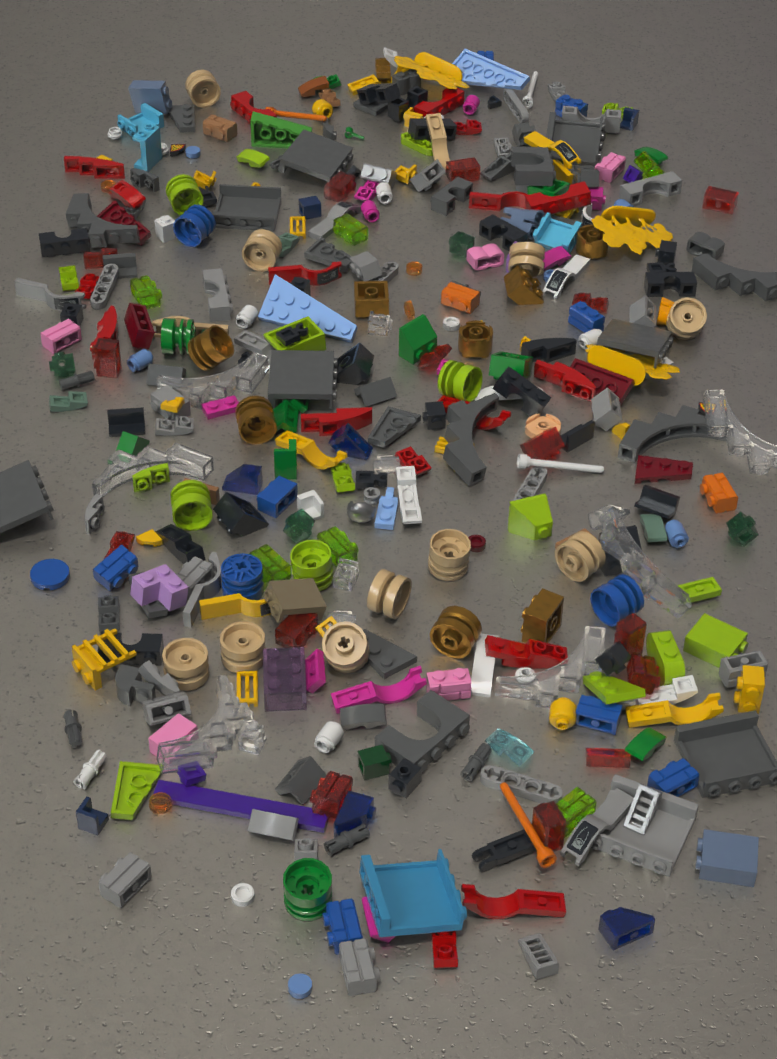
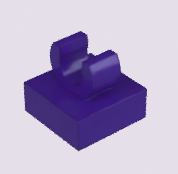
(633, 174)
(192, 777)

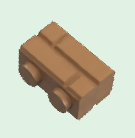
(220, 128)

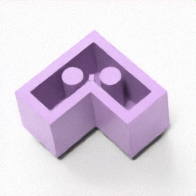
(159, 585)

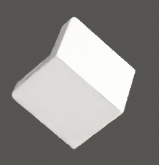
(311, 503)

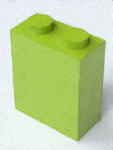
(714, 640)

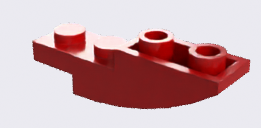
(127, 194)
(107, 327)
(566, 377)
(328, 423)
(531, 655)

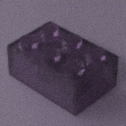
(284, 679)

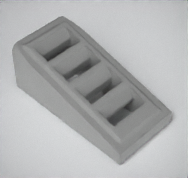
(635, 805)
(539, 970)

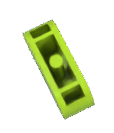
(666, 654)

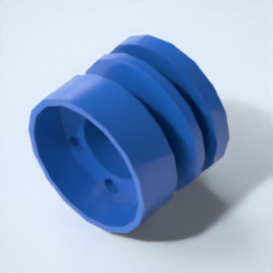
(194, 225)
(242, 575)
(617, 599)

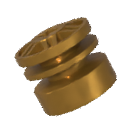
(210, 348)
(255, 420)

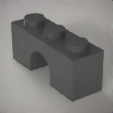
(586, 173)
(444, 200)

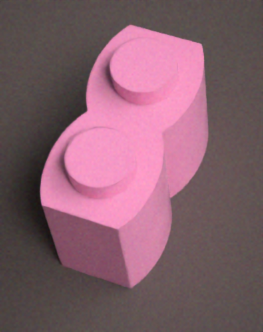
(485, 257)

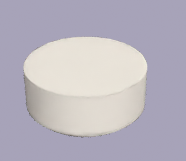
(451, 324)
(242, 894)

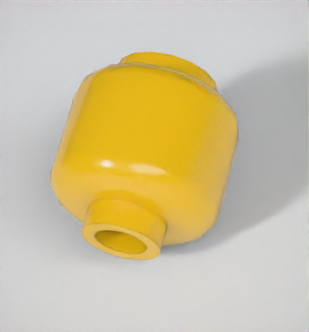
(322, 107)
(562, 713)

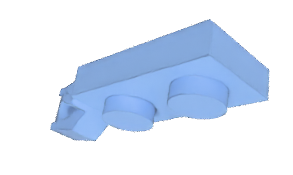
(387, 510)

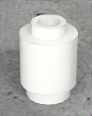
(384, 193)
(246, 316)
(589, 338)
(329, 737)

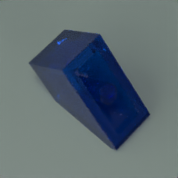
(350, 442)
(244, 480)
(355, 810)
(625, 926)

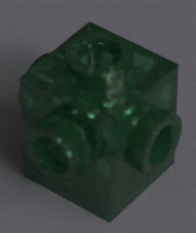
(460, 243)
(67, 360)
(299, 526)
(742, 528)

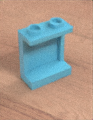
(135, 123)
(150, 147)
(555, 233)

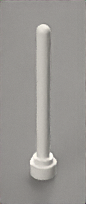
(527, 101)
(525, 461)

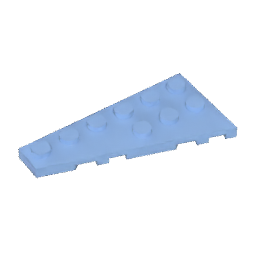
(485, 72)
(288, 304)

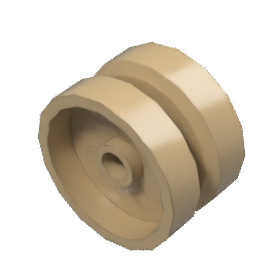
(202, 88)
(261, 250)
(527, 256)
(686, 318)
(580, 556)
(389, 594)
(242, 647)
(341, 658)
(186, 662)

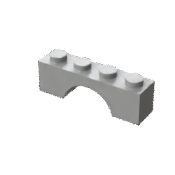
(610, 118)
(665, 184)
(220, 304)

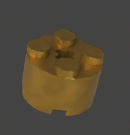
(590, 242)
(475, 339)

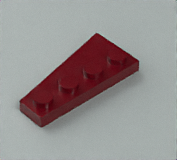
(118, 215)
(604, 378)

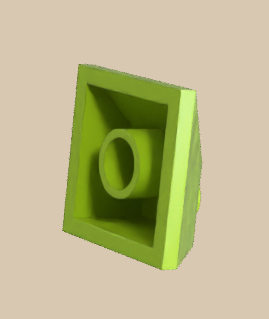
(530, 517)

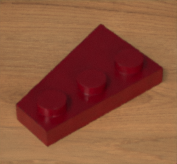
(662, 468)

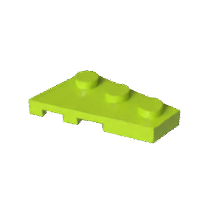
(612, 689)
(132, 788)

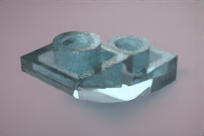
(505, 742)

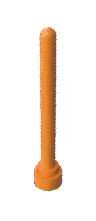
(298, 115)
(545, 855)

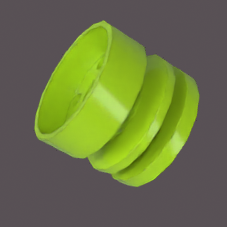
(183, 193)
(460, 380)
(191, 505)
(313, 561)

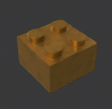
(371, 297)
(542, 616)

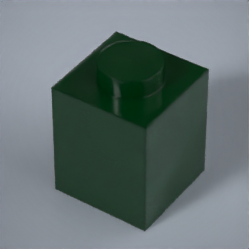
(374, 762)

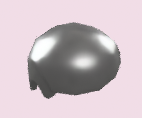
(360, 512)

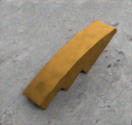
(382, 68)

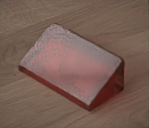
(607, 757)

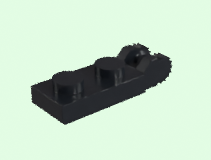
(503, 850)

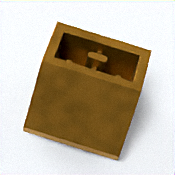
(523, 287)

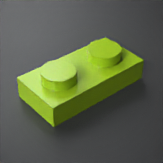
(702, 589)

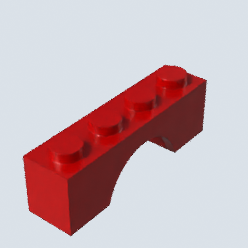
(450, 100)
(244, 106)
(575, 197)

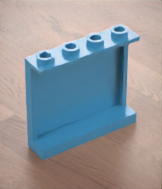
(412, 897)

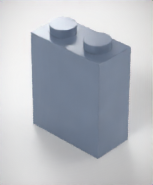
(152, 93)
(727, 858)

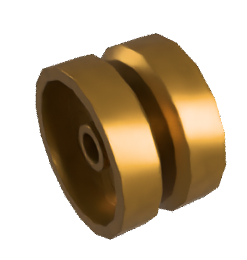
(455, 632)

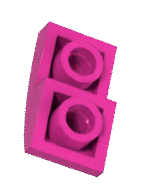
(367, 192)
(555, 256)

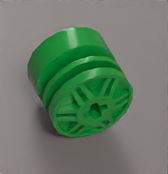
(176, 336)
(307, 889)

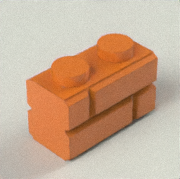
(460, 297)
(719, 493)

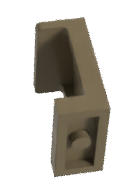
(294, 597)

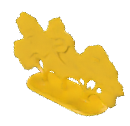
(433, 68)
(629, 228)
(631, 366)

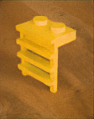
(91, 664)

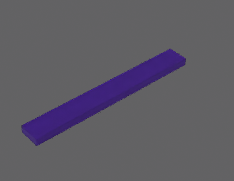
(238, 805)

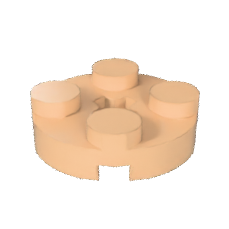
(537, 424)

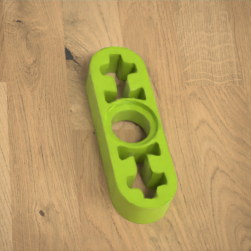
(421, 146)

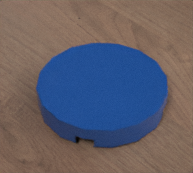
(49, 574)

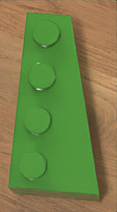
(274, 132)

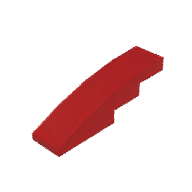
(94, 166)

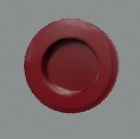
(478, 543)

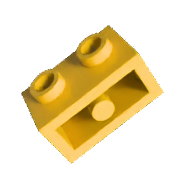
(750, 689)

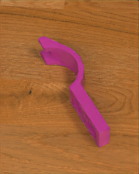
(370, 692)

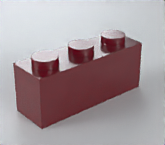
(139, 326)

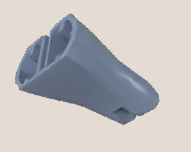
(524, 219)

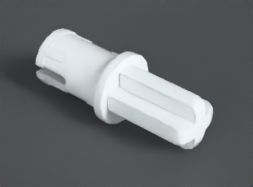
(90, 769)

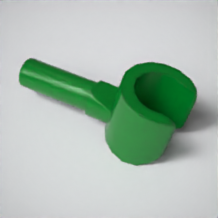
(352, 134)

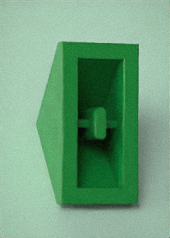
(131, 443)

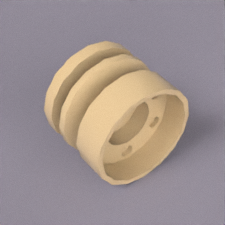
(449, 554)

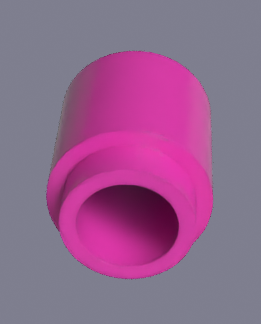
(471, 104)
(370, 211)

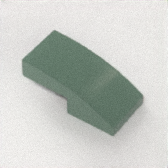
(288, 243)
(73, 401)
(653, 527)

